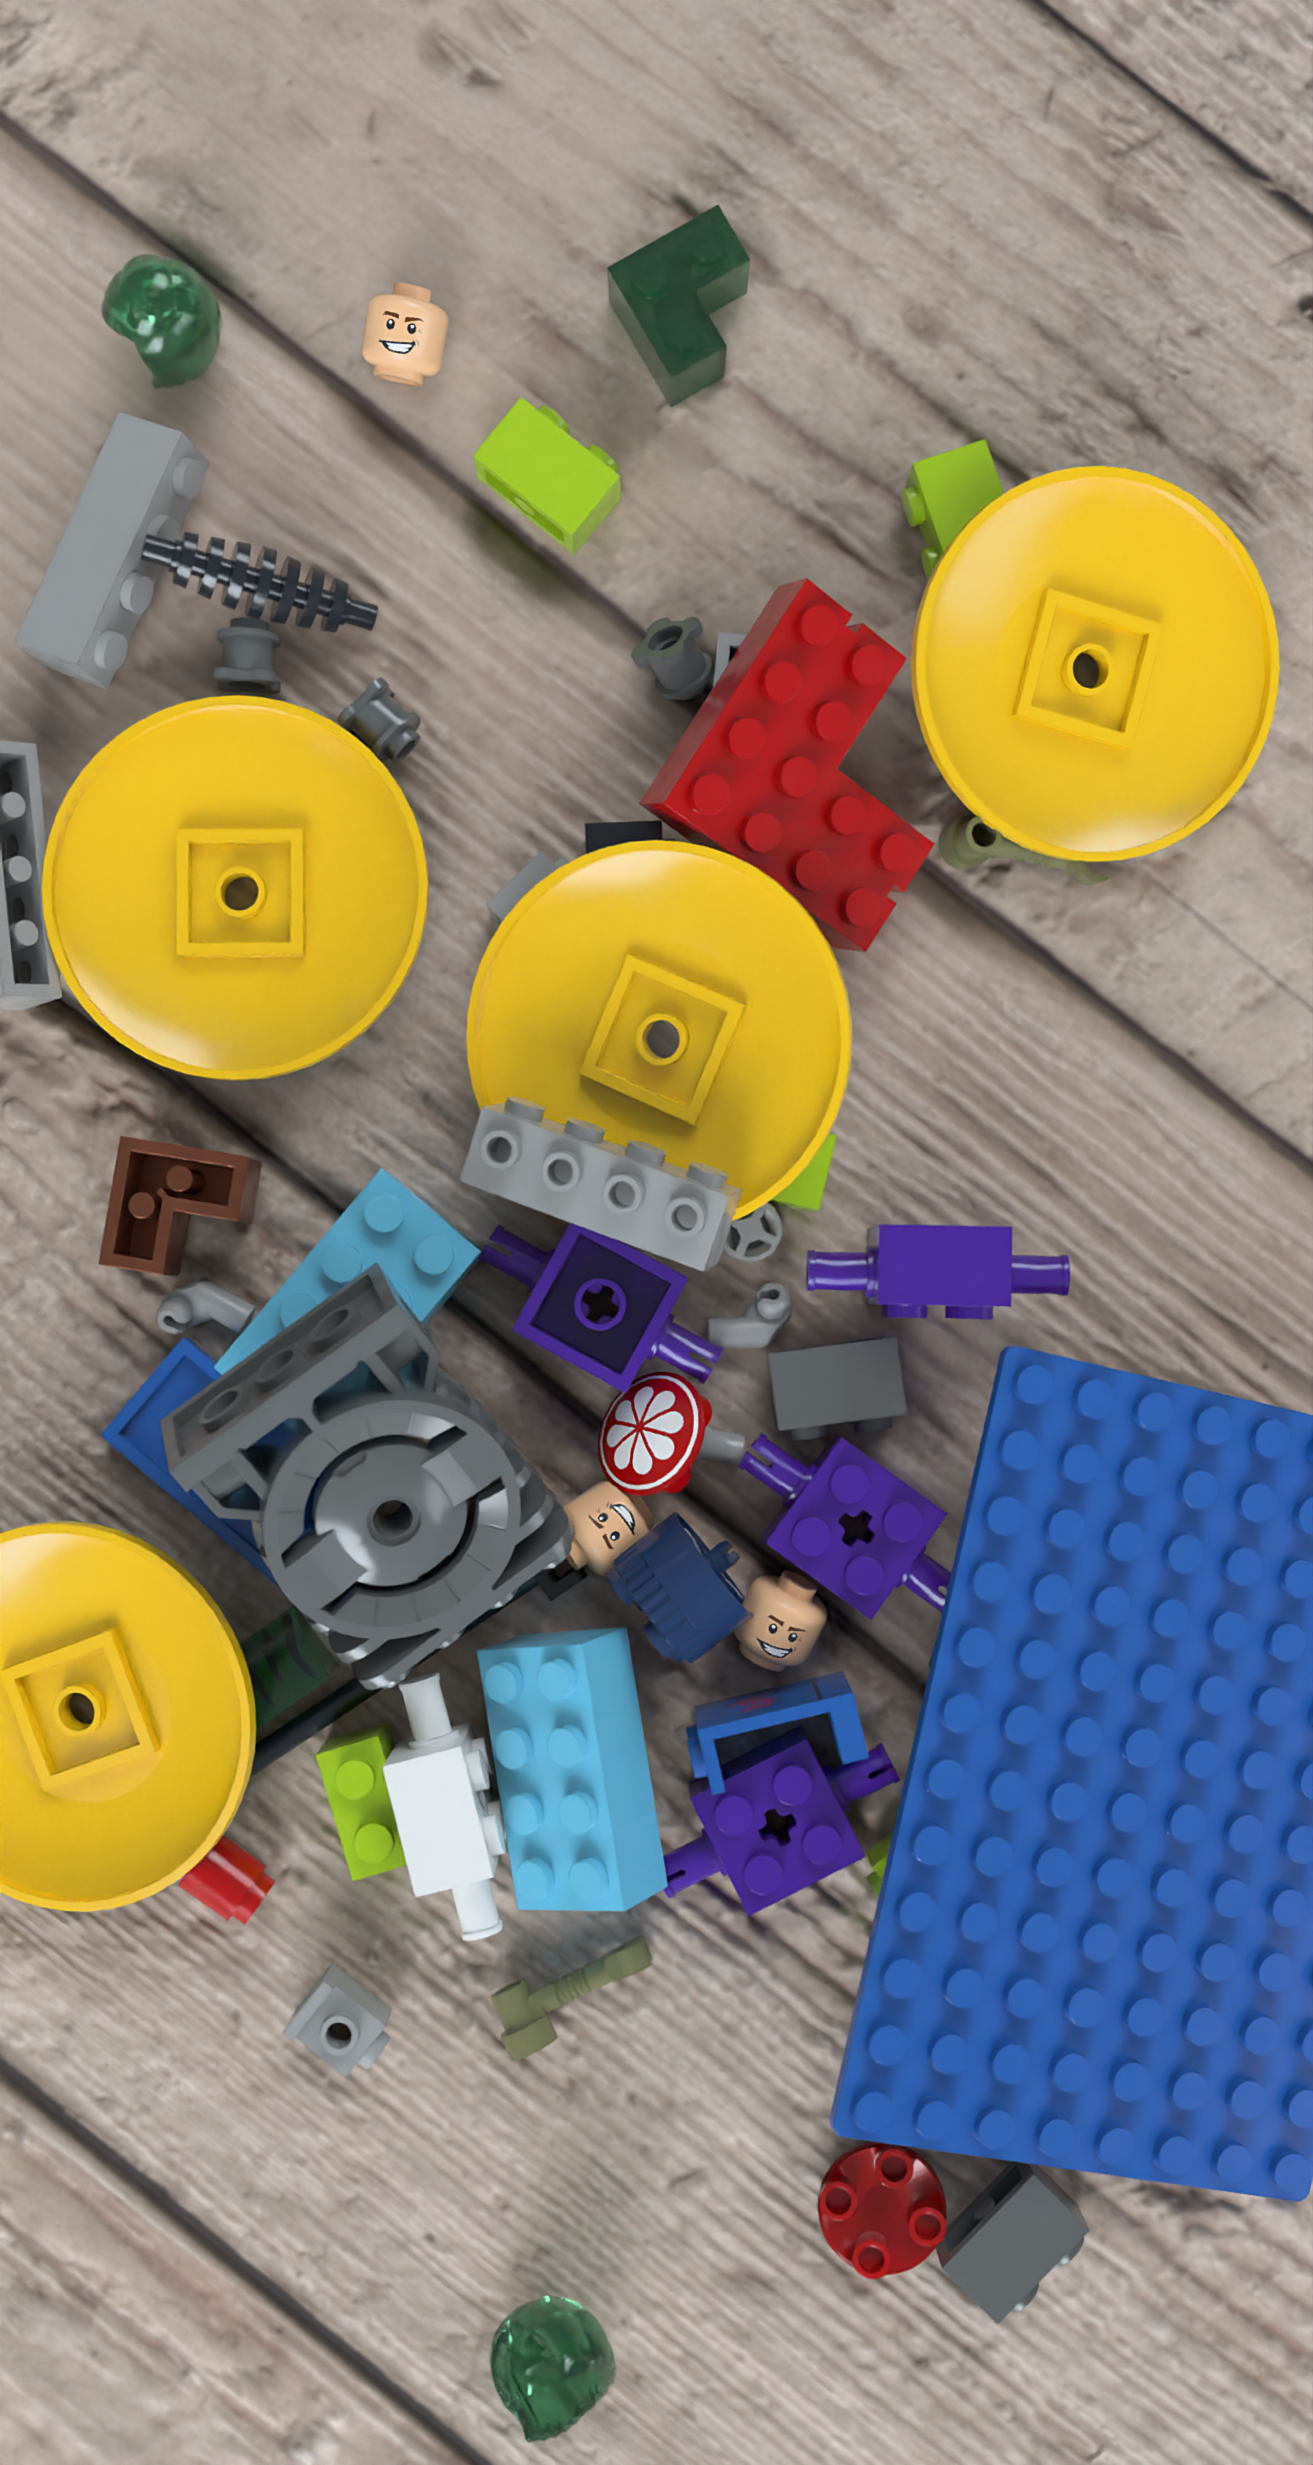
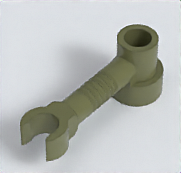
(962, 852)
(526, 2011)

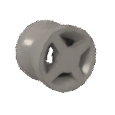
(762, 1226)

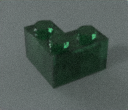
(667, 299)

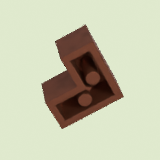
(159, 1189)

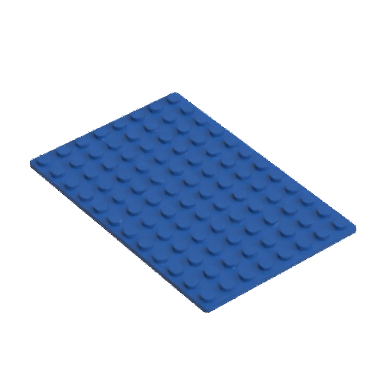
(1108, 1802)

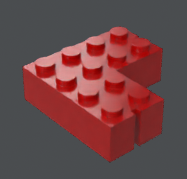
(764, 762)

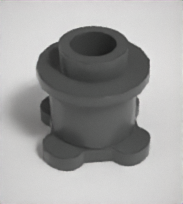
(247, 657)
(675, 658)
(381, 722)

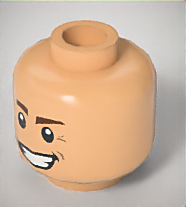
(404, 335)
(605, 1526)
(784, 1621)

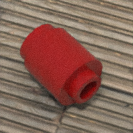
(229, 1881)

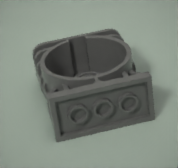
(344, 1385)

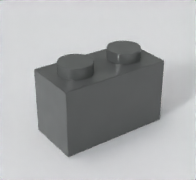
(836, 1385)
(1012, 2239)

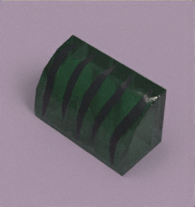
(285, 1663)

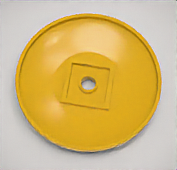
(1180, 647)
(181, 814)
(683, 941)
(161, 1770)

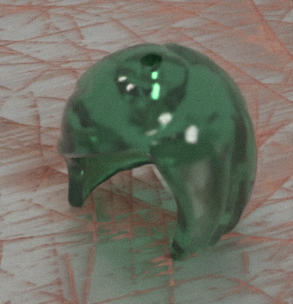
(166, 315)
(551, 2365)

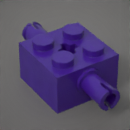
(938, 1265)
(559, 1316)
(810, 1534)
(769, 1861)

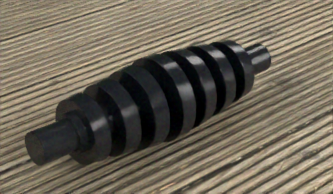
(260, 582)

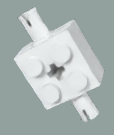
(445, 1807)

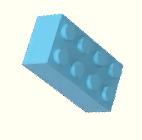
(383, 1225)
(572, 1770)

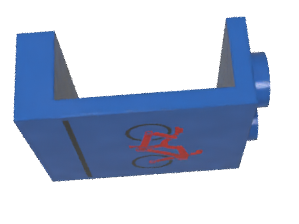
(771, 1707)

